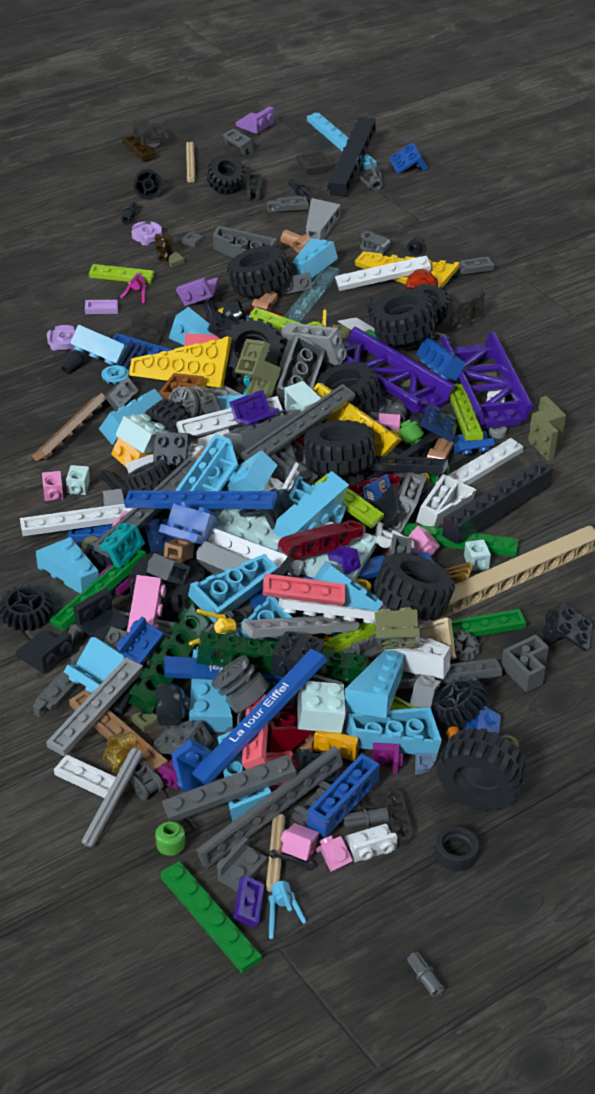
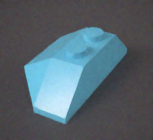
(212, 467)

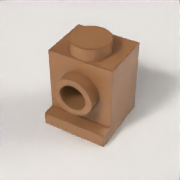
(179, 550)

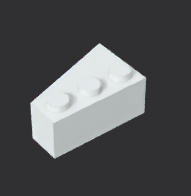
(444, 499)
(428, 659)

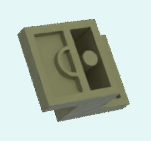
(253, 366)
(547, 428)
(396, 629)

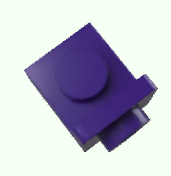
(347, 557)

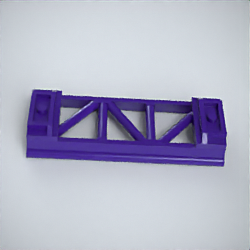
(437, 390)
(491, 412)

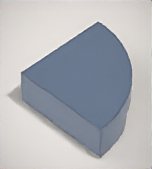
(424, 762)

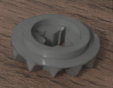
(473, 646)

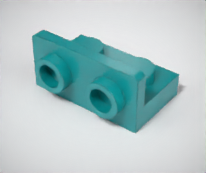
(122, 543)

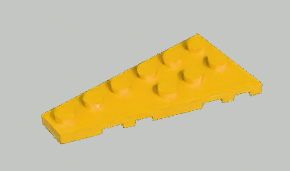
(440, 270)
(198, 359)
(383, 438)

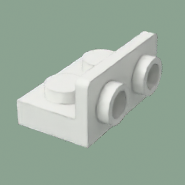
(370, 842)

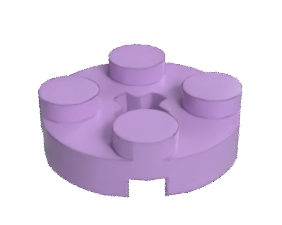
(145, 232)
(61, 338)

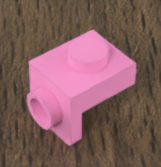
(334, 852)

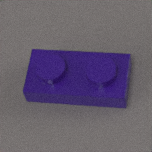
(248, 901)

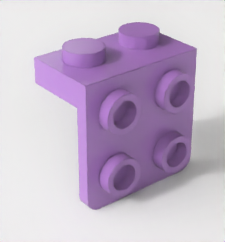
(257, 122)
(197, 290)

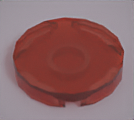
(419, 277)

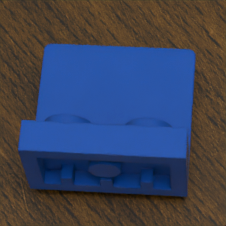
(406, 158)
(186, 760)

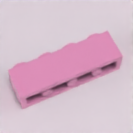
(147, 601)

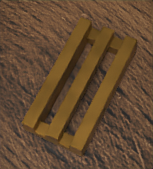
(460, 572)

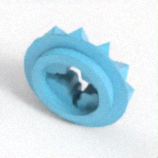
(110, 374)

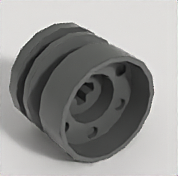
(189, 399)
(240, 684)

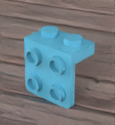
(94, 664)

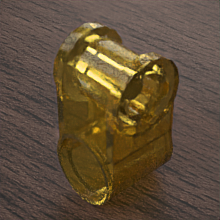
(118, 750)

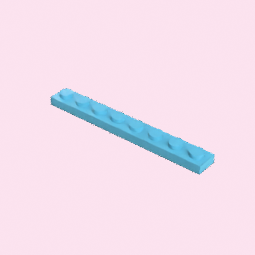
(335, 136)

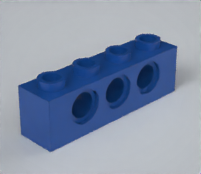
(440, 359)
(343, 795)

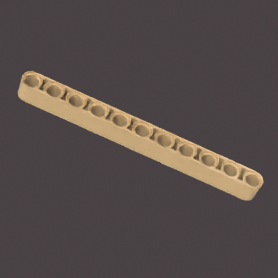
(521, 569)

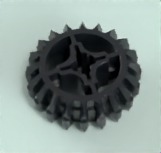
(26, 607)
(459, 701)

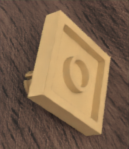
(440, 631)

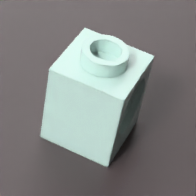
(78, 480)
(477, 554)

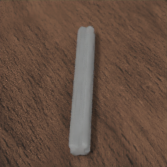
(112, 797)

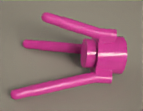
(136, 283)

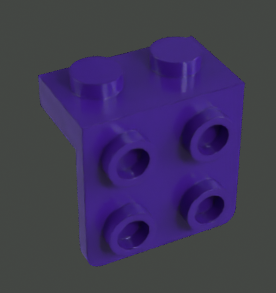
(252, 408)

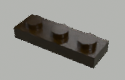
(141, 151)

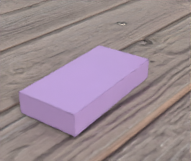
(101, 307)

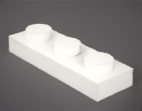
(84, 775)

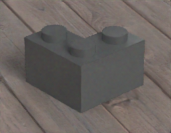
(525, 662)

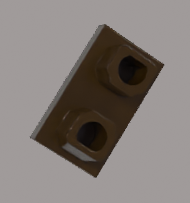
(164, 246)

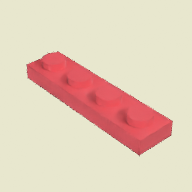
(303, 589)
(255, 751)

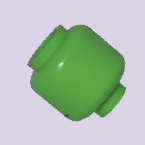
(411, 432)
(170, 838)

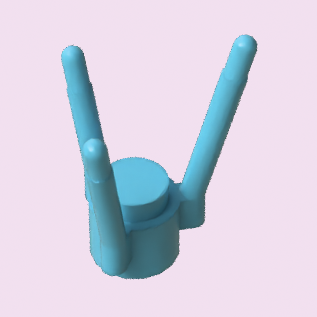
(282, 896)

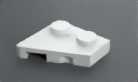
(384, 537)

